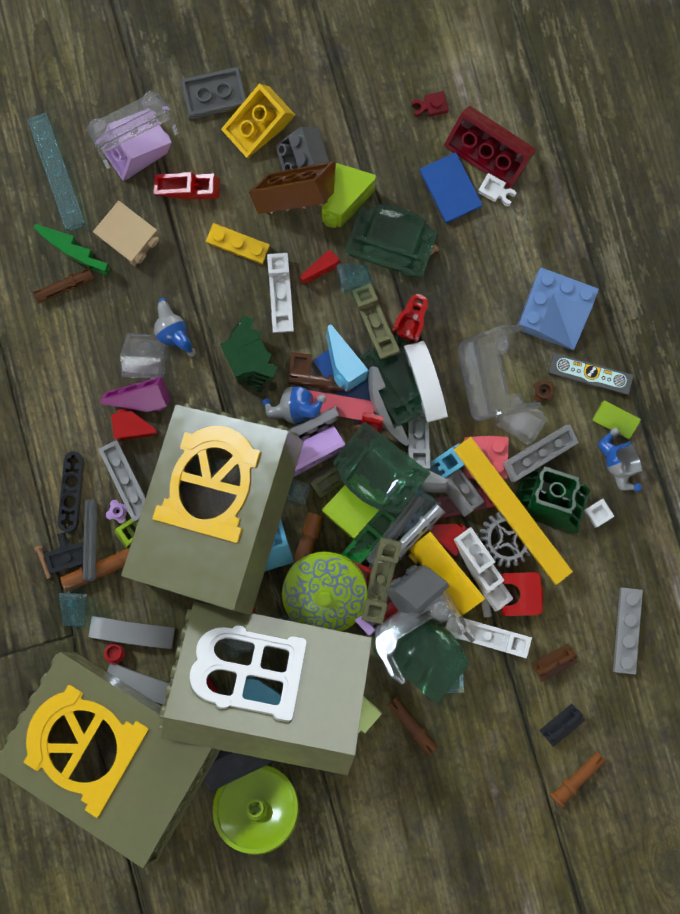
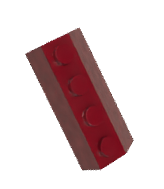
(489, 146)

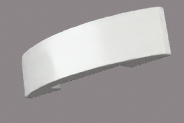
(280, 293)
(426, 381)
(492, 637)

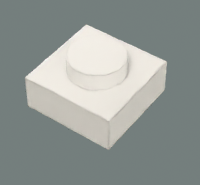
(599, 513)

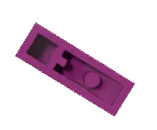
(140, 396)

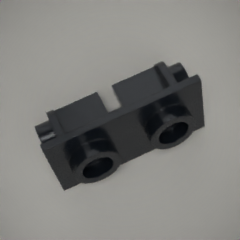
(562, 725)

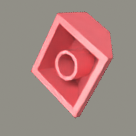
(495, 450)

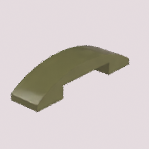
(375, 321)
(380, 579)

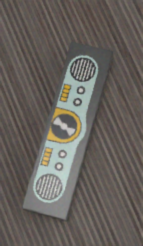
(590, 374)

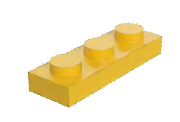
(237, 244)

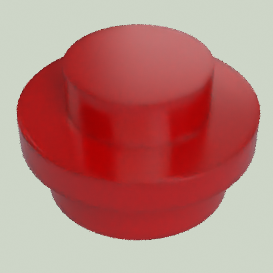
(114, 653)

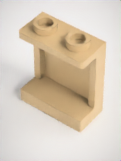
(127, 233)

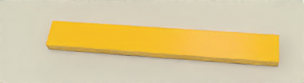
(512, 510)

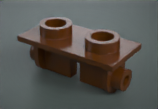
(554, 662)

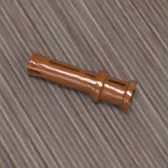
(570, 786)

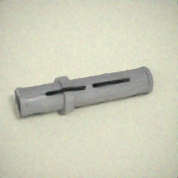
(422, 526)

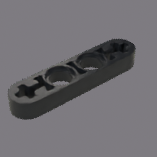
(67, 491)

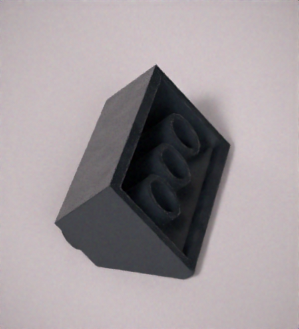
(232, 766)

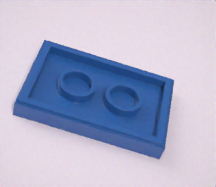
(450, 188)

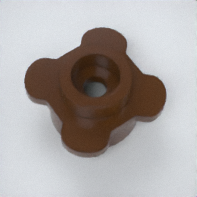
(548, 387)

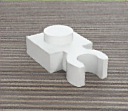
(494, 188)

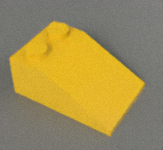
(257, 120)

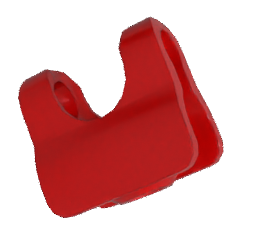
(410, 321)
(531, 594)

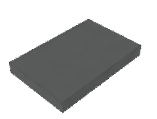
(213, 92)

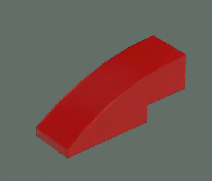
(187, 186)

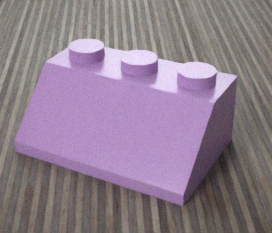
(319, 448)

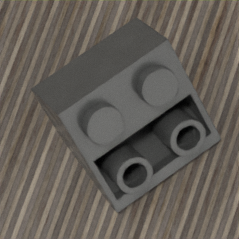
(301, 149)

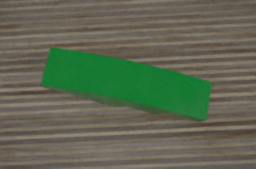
(68, 246)
(369, 536)

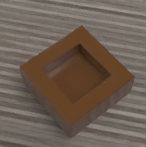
(300, 363)

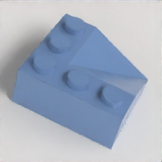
(557, 308)

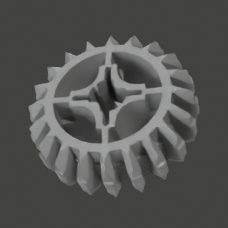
(518, 554)

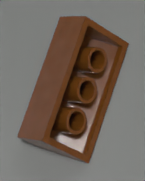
(294, 188)

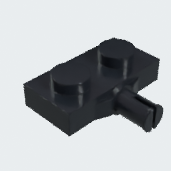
(65, 556)

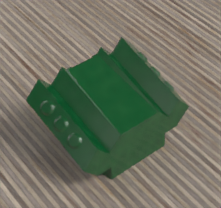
(248, 355)
(554, 498)

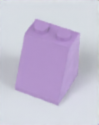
(139, 152)

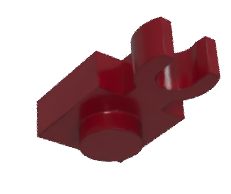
(433, 104)

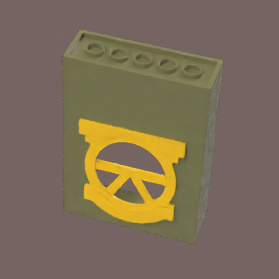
(219, 556)
(151, 777)

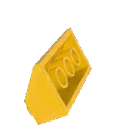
(432, 554)

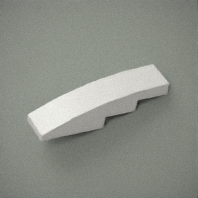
(482, 569)

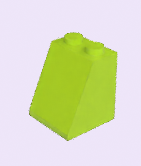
(351, 191)
(349, 512)

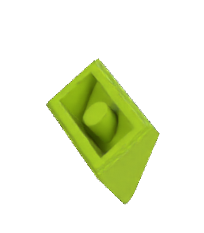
(614, 417)

